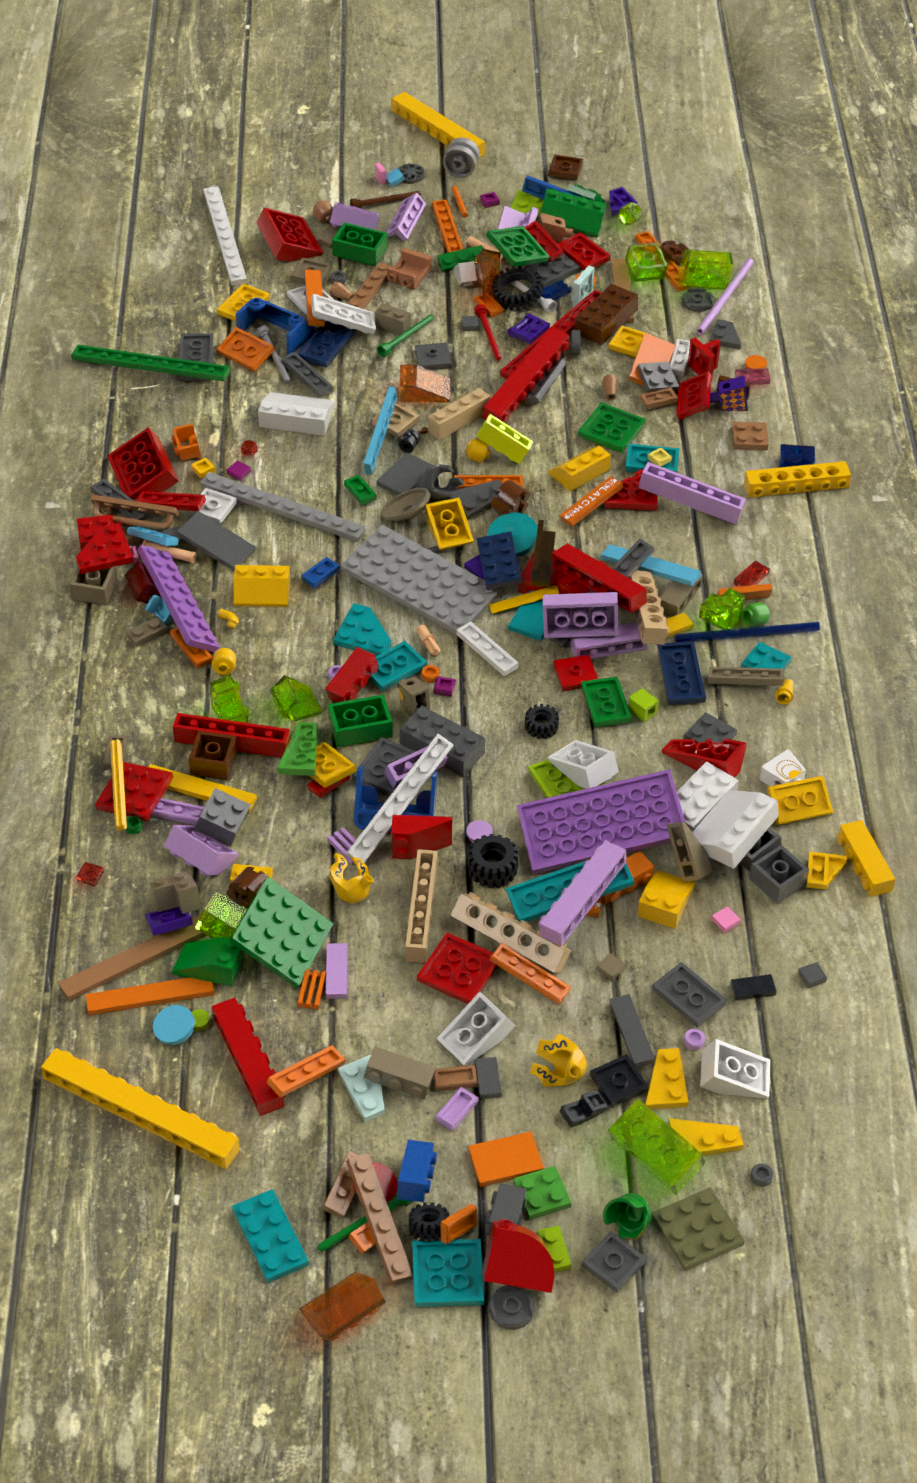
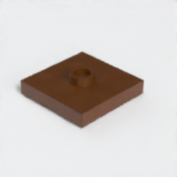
(565, 167)

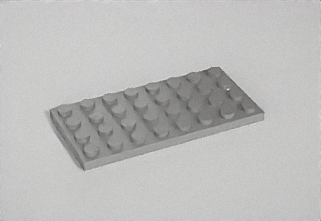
(419, 579)

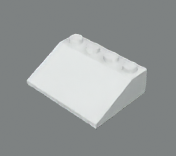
(295, 413)
(736, 825)

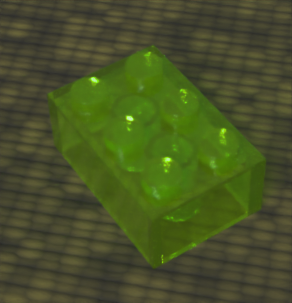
(705, 269)

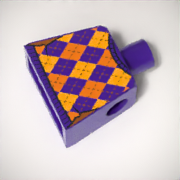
(731, 395)

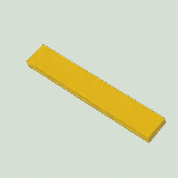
(203, 788)

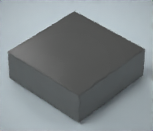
(470, 323)
(812, 975)

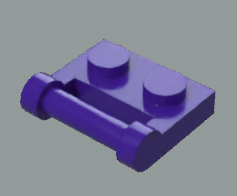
(532, 331)

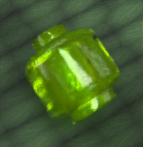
(630, 213)

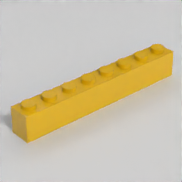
(431, 121)

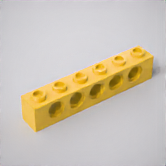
(797, 479)

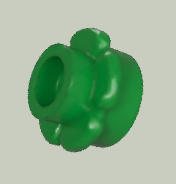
(136, 822)

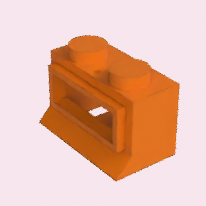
(182, 434)

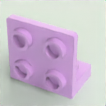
(514, 218)

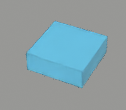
(395, 177)

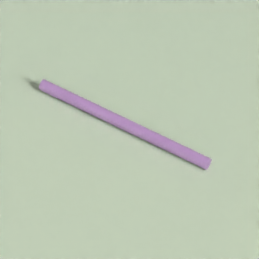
(725, 296)

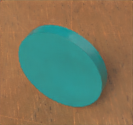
(522, 528)

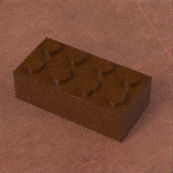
(606, 314)

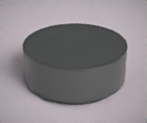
(338, 276)
(761, 1175)

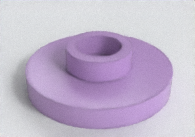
(477, 829)

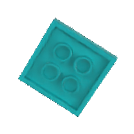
(447, 1273)

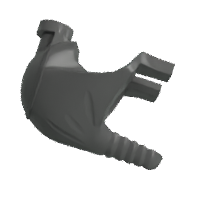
(430, 481)

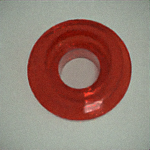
(249, 448)

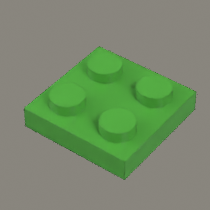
(543, 1192)

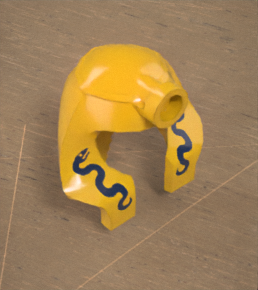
(354, 889)
(566, 1057)

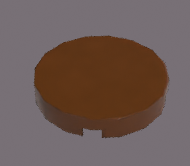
(673, 251)

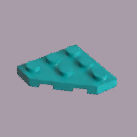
(362, 631)

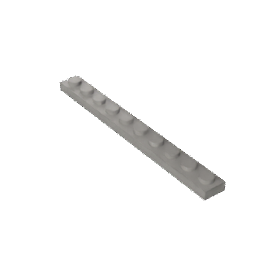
(284, 507)

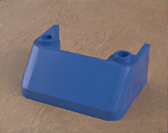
(296, 324)
(367, 806)

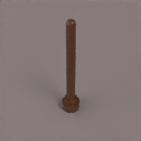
(359, 203)

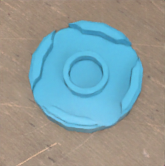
(173, 1025)

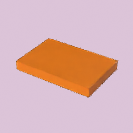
(245, 349)
(505, 1158)

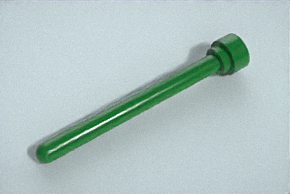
(385, 348)
(344, 1233)

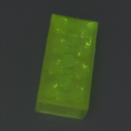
(656, 1146)

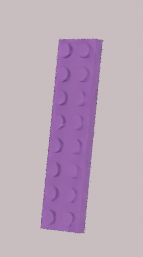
(178, 598)

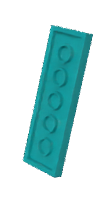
(534, 897)

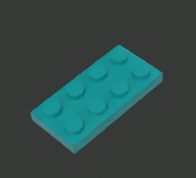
(270, 1235)

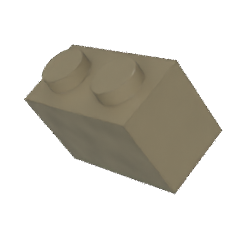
(392, 319)

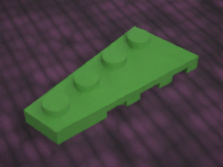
(301, 751)

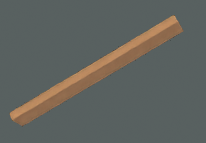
(129, 960)

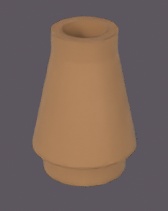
(340, 291)
(610, 386)

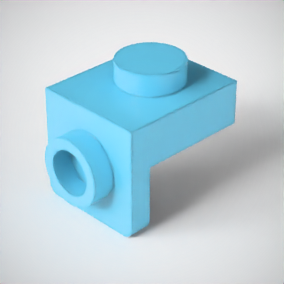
(158, 607)

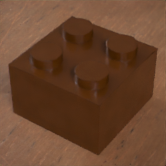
(213, 755)

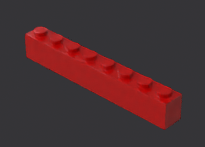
(526, 375)

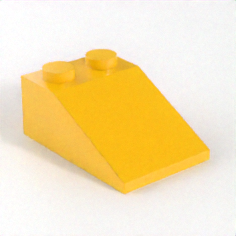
(448, 524)
(665, 899)

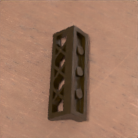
(543, 556)

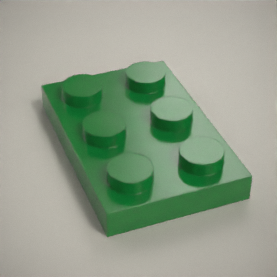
(606, 701)

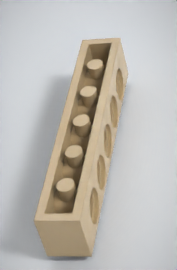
(650, 615)
(421, 906)
(465, 912)

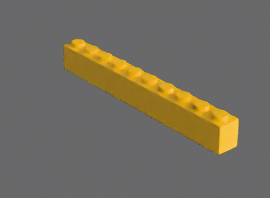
(141, 1108)

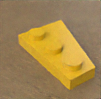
(667, 1081)
(708, 1137)

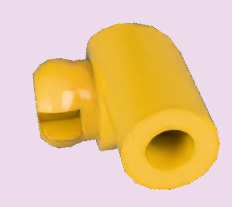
(230, 616)

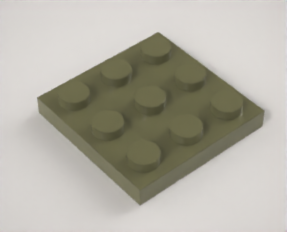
(697, 1229)

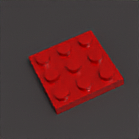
(142, 790)
(457, 968)

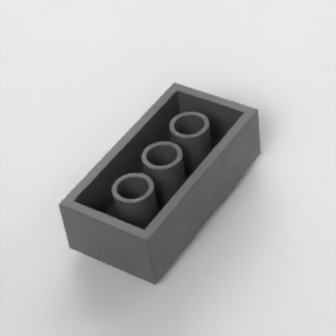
(426, 724)

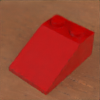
(419, 833)

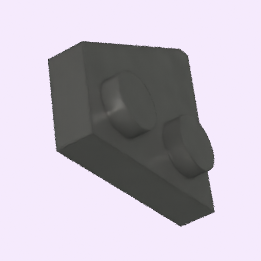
(726, 333)

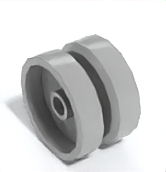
(461, 157)

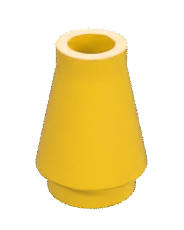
(784, 693)

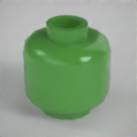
(756, 614)

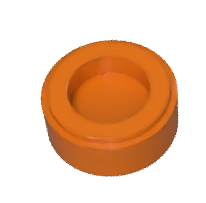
(430, 673)

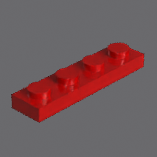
(181, 501)

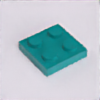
(766, 657)

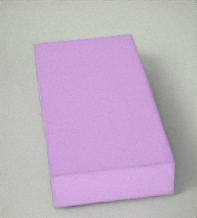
(456, 1109)

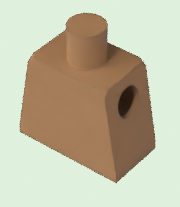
(555, 227)

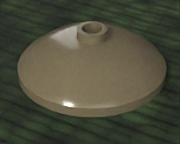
(406, 505)

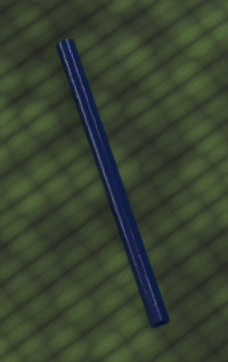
(747, 632)

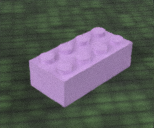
(580, 615)

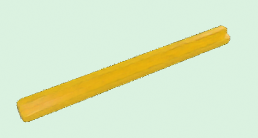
(118, 785)

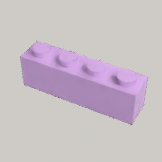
(601, 646)

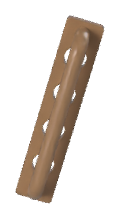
(170, 512)

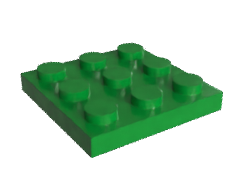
(517, 246)
(611, 427)

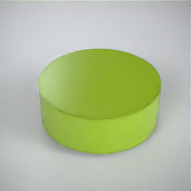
(201, 1018)

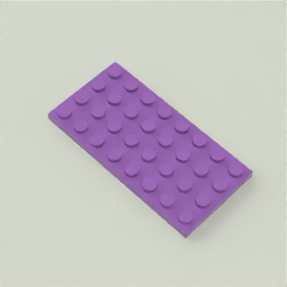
(624, 812)

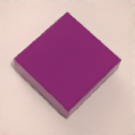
(489, 199)
(238, 470)
(445, 686)

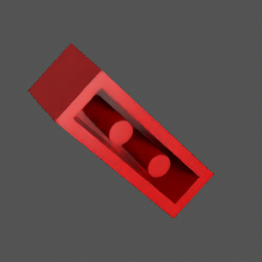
(352, 676)

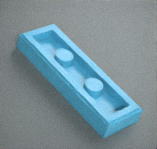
(153, 536)

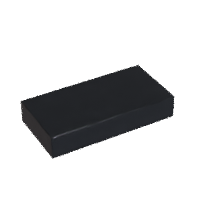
(753, 987)

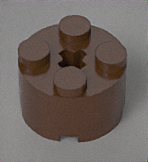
(511, 498)
(245, 886)

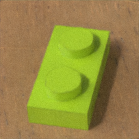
(556, 1246)

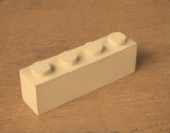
(457, 414)

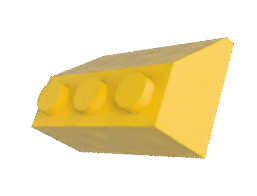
(582, 468)
(261, 585)

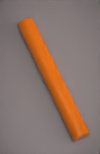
(459, 201)

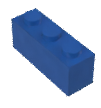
(416, 1171)

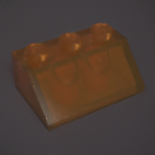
(343, 1305)

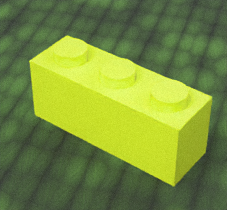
(504, 439)

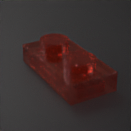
(751, 575)

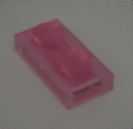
(754, 376)

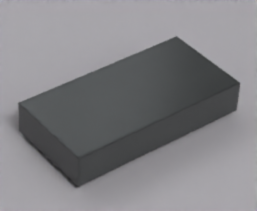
(488, 1077)

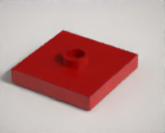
(573, 671)

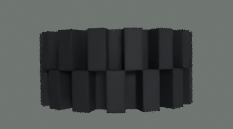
(541, 729)
(426, 1221)

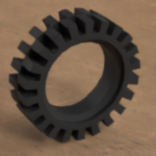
(521, 299)

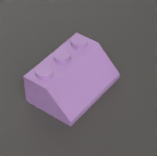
(353, 215)
(199, 850)

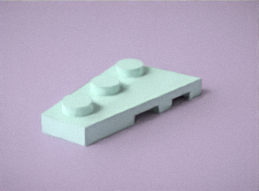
(363, 1092)

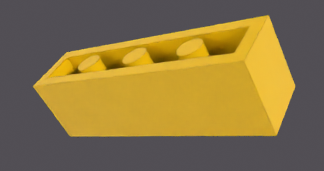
(866, 858)

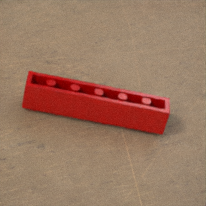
(599, 577)
(249, 736)
(246, 1054)

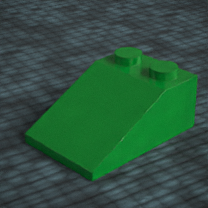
(210, 960)

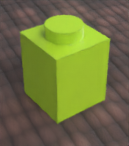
(643, 705)

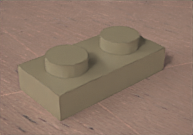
(146, 631)

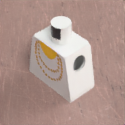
(782, 770)

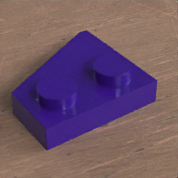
(618, 198)

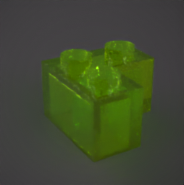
(723, 611)
(226, 700)

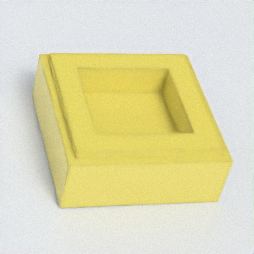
(659, 457)

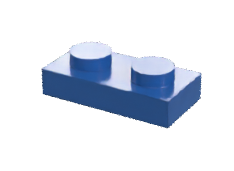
(320, 572)

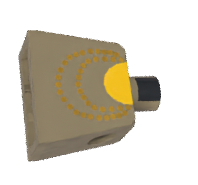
(413, 693)

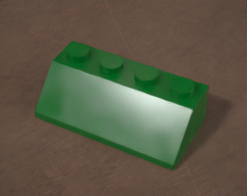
(578, 212)

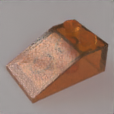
(487, 268)
(423, 385)

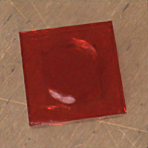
(90, 874)

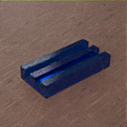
(556, 290)

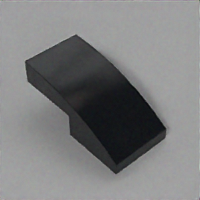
(586, 1108)

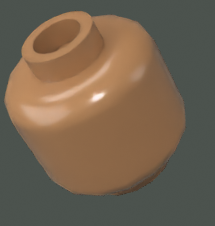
(323, 211)

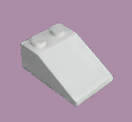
(585, 763)
(476, 1030)
(734, 1071)

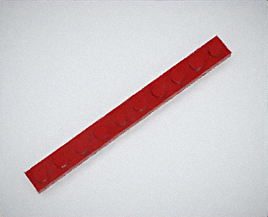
(565, 324)

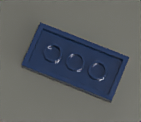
(326, 343)
(499, 560)
(681, 673)

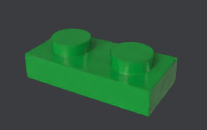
(360, 490)

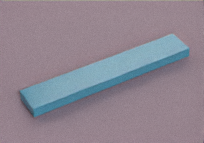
(380, 431)
(657, 566)

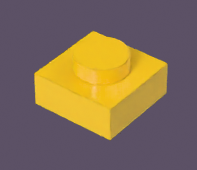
(202, 467)

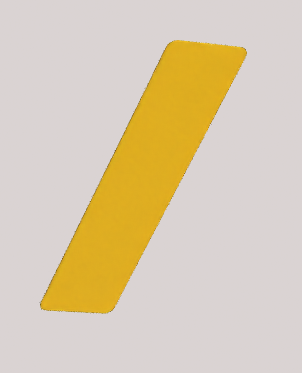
(522, 599)

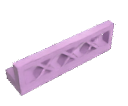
(406, 217)

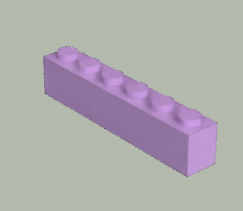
(691, 493)
(582, 893)

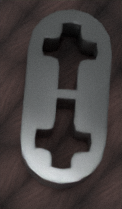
(576, 342)

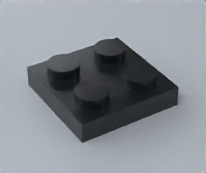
(619, 1080)

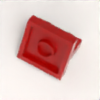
(703, 356)

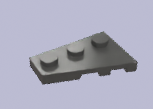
(477, 497)

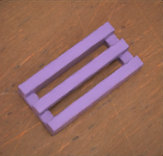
(346, 839)

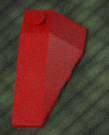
(724, 755)

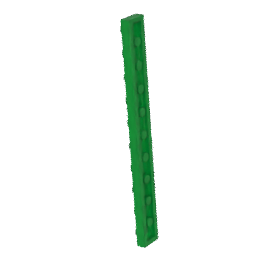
(150, 362)

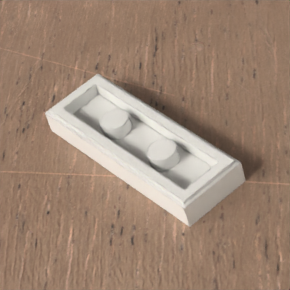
(680, 357)

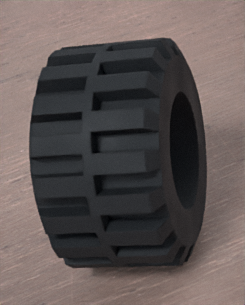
(492, 872)

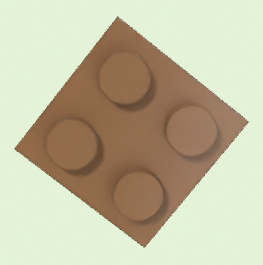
(750, 435)

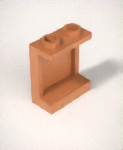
(410, 269)

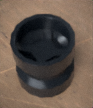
(409, 441)

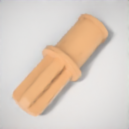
(428, 640)

